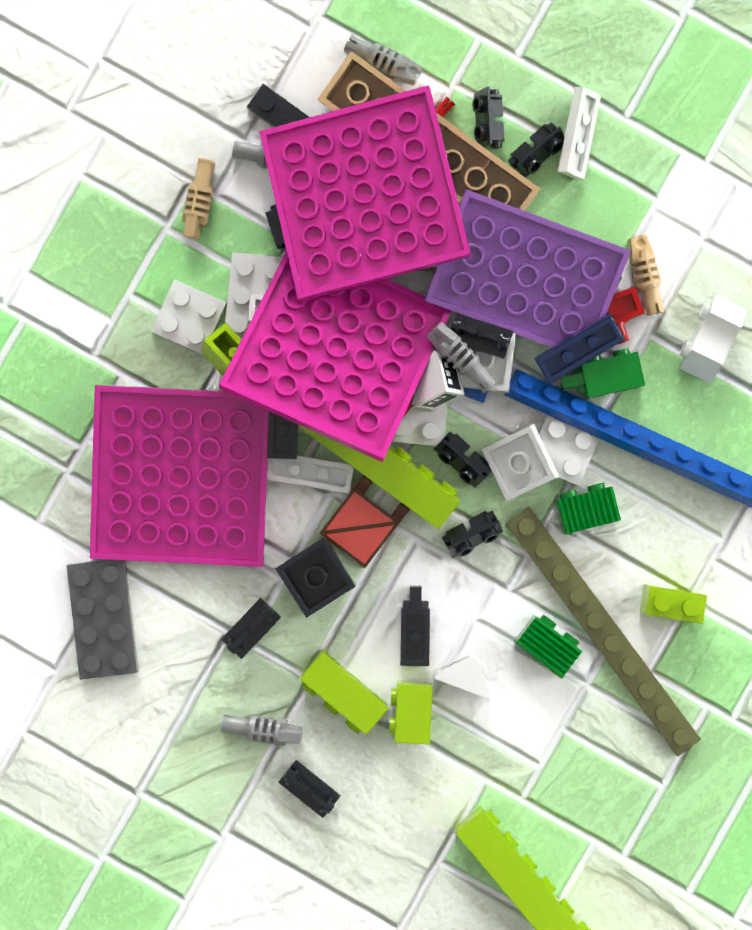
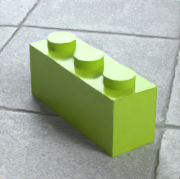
(343, 693)

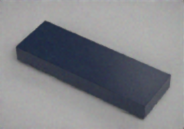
(579, 348)

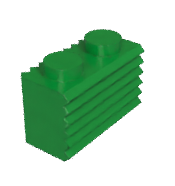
(587, 509)
(548, 646)

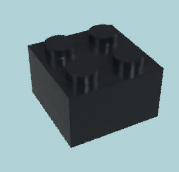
(315, 577)

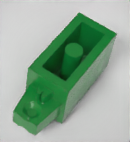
(607, 375)

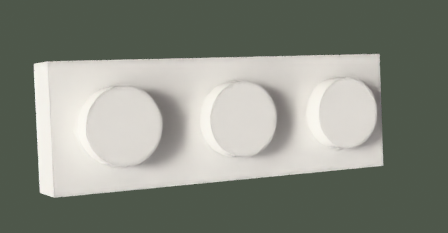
(579, 133)
(311, 473)

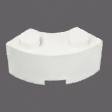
(712, 338)

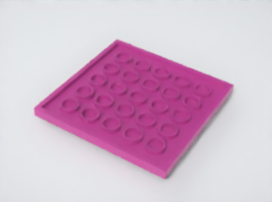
(364, 193)
(336, 359)
(178, 476)

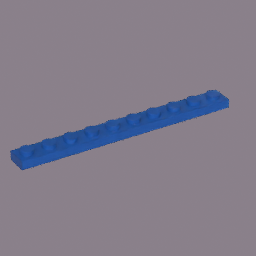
(631, 437)

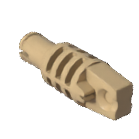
(198, 199)
(645, 273)

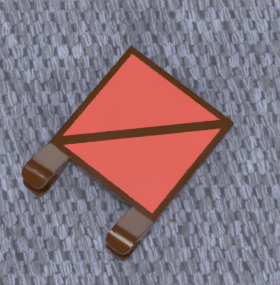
(361, 525)

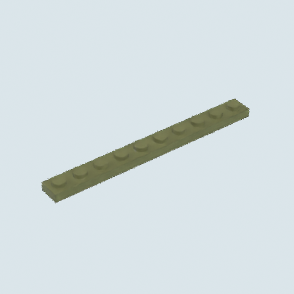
(603, 631)

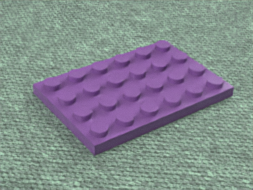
(528, 273)

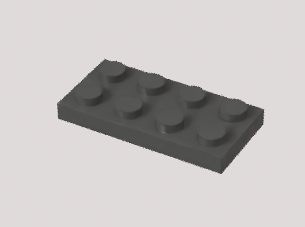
(102, 618)

